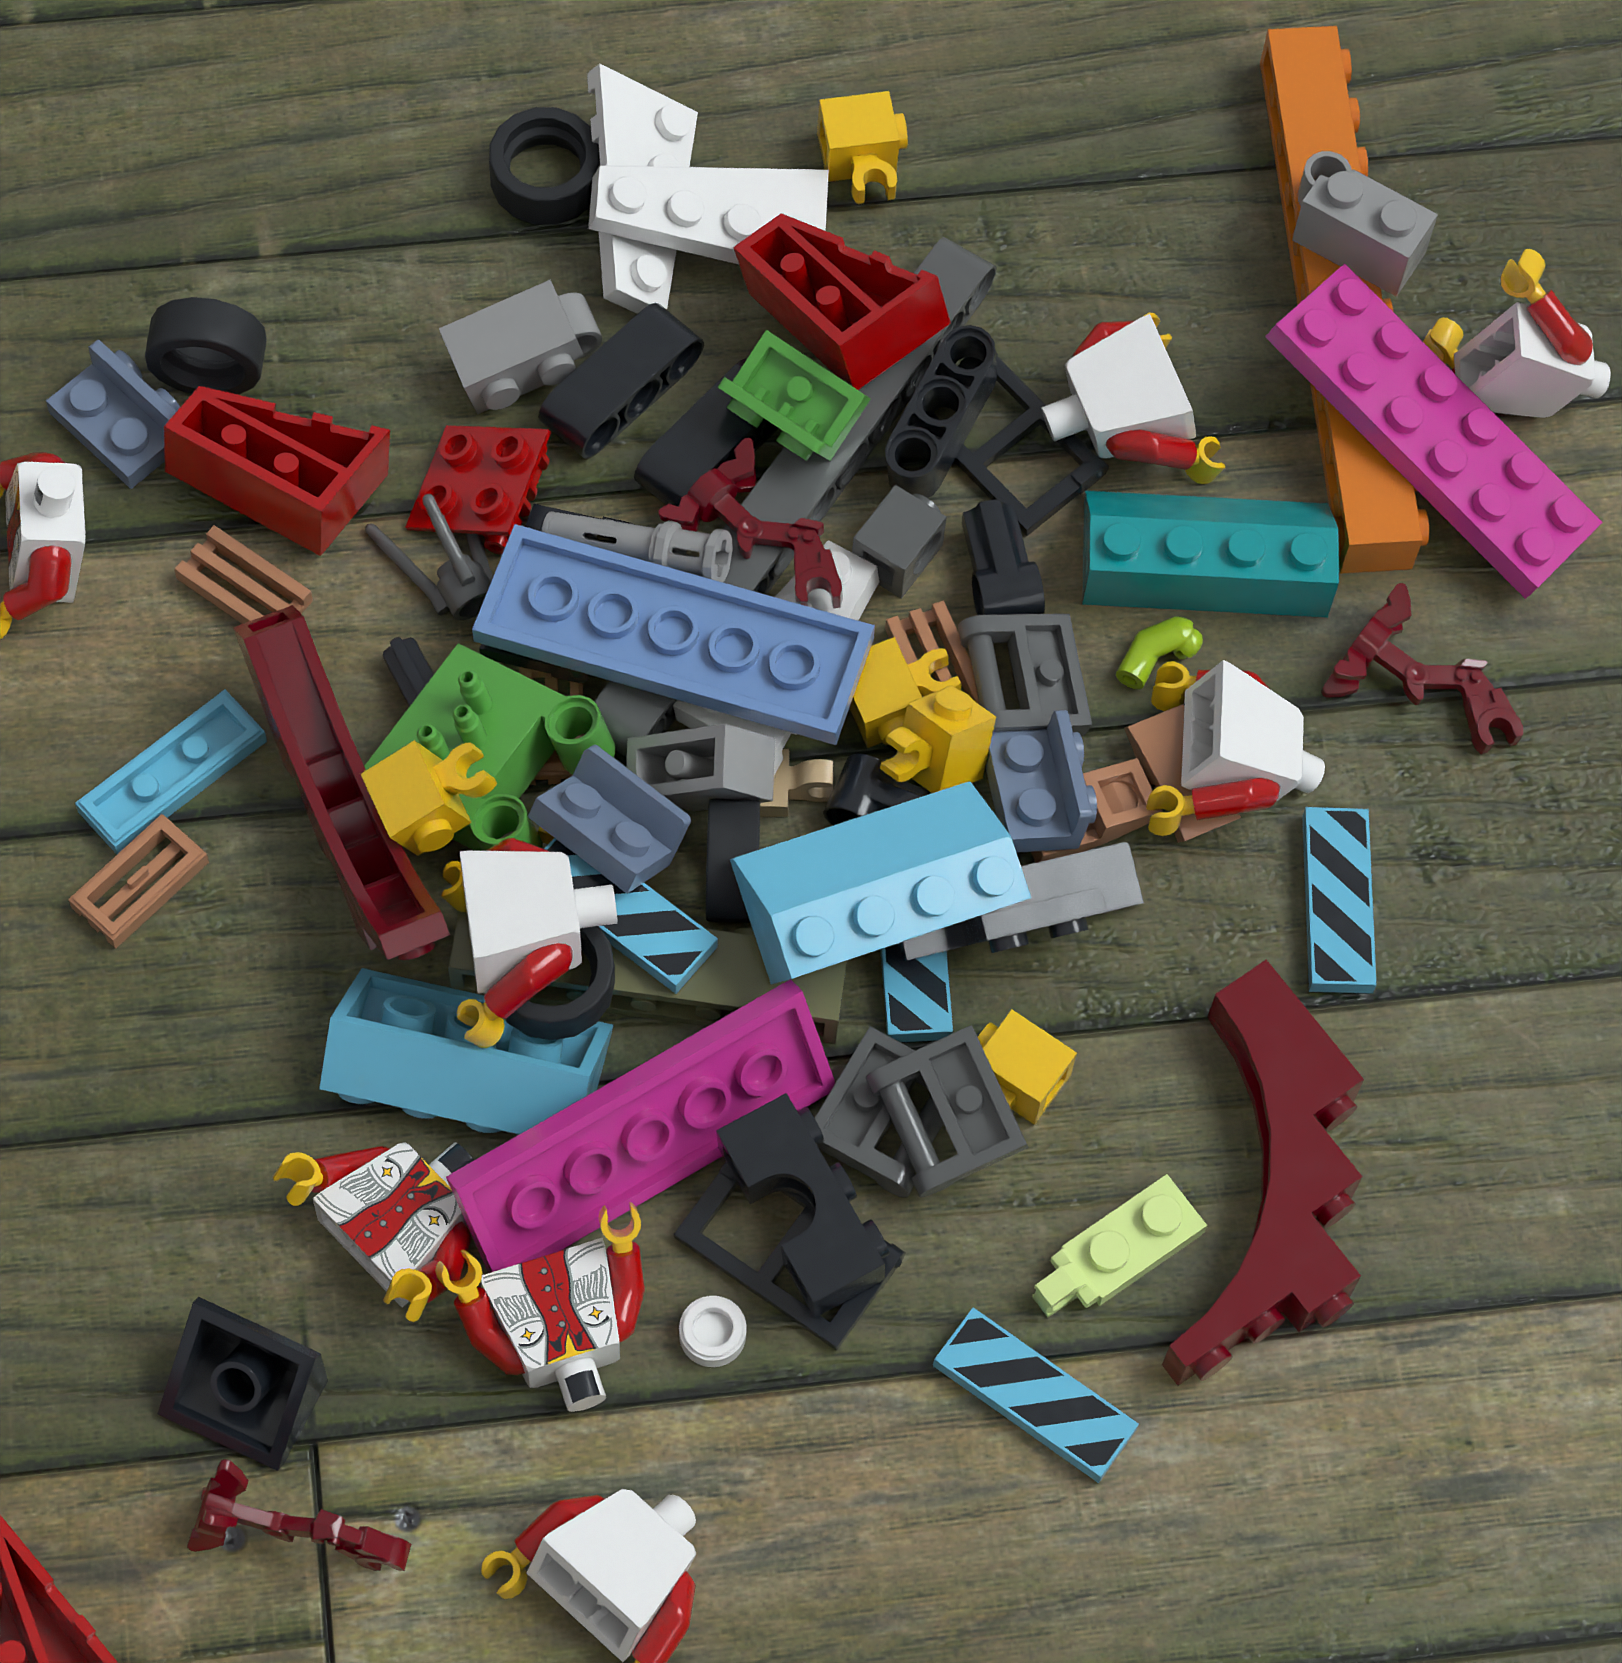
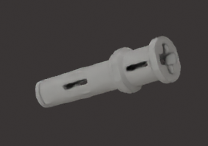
(659, 545)

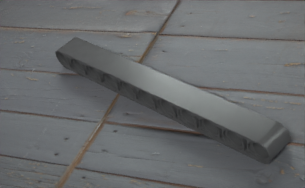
(810, 488)

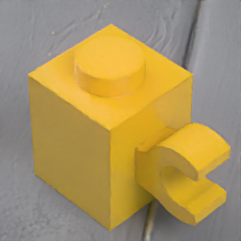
(861, 141)
(890, 684)
(941, 741)
(421, 793)
(1027, 1064)

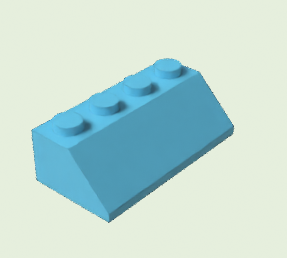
(878, 881)
(407, 1049)

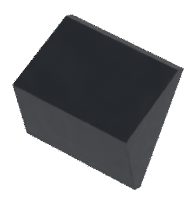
(242, 1384)

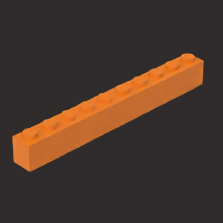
(1307, 114)

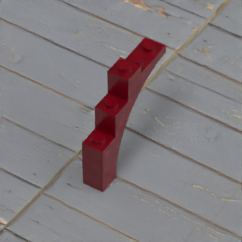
(319, 753)
(1306, 1179)

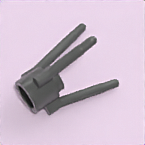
(461, 581)

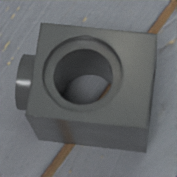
(901, 539)

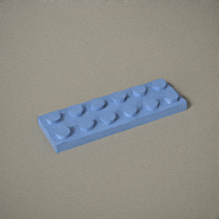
(674, 634)

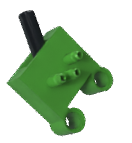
(500, 713)

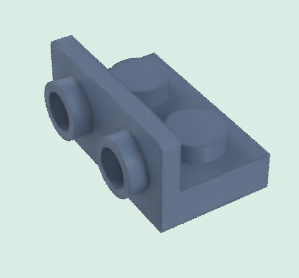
(116, 414)
(1041, 786)
(612, 820)

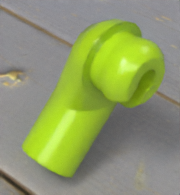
(1153, 642)

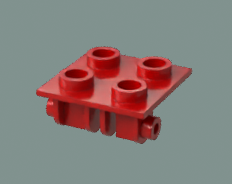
(483, 481)

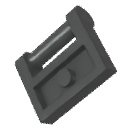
(1042, 666)
(966, 1100)
(857, 1120)

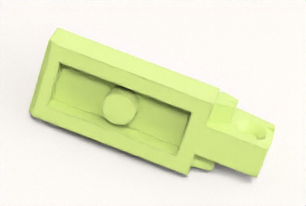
(1120, 1248)

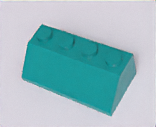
(1209, 554)

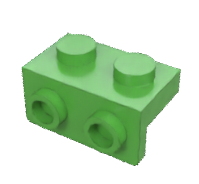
(795, 396)

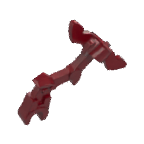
(715, 496)
(1482, 702)
(218, 1511)

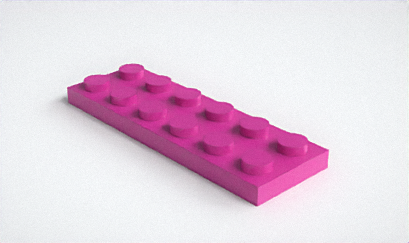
(1434, 430)
(639, 1130)

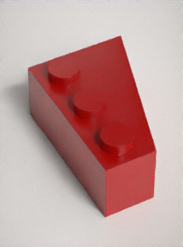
(840, 302)
(276, 466)
(35, 1616)

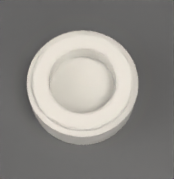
(712, 1331)

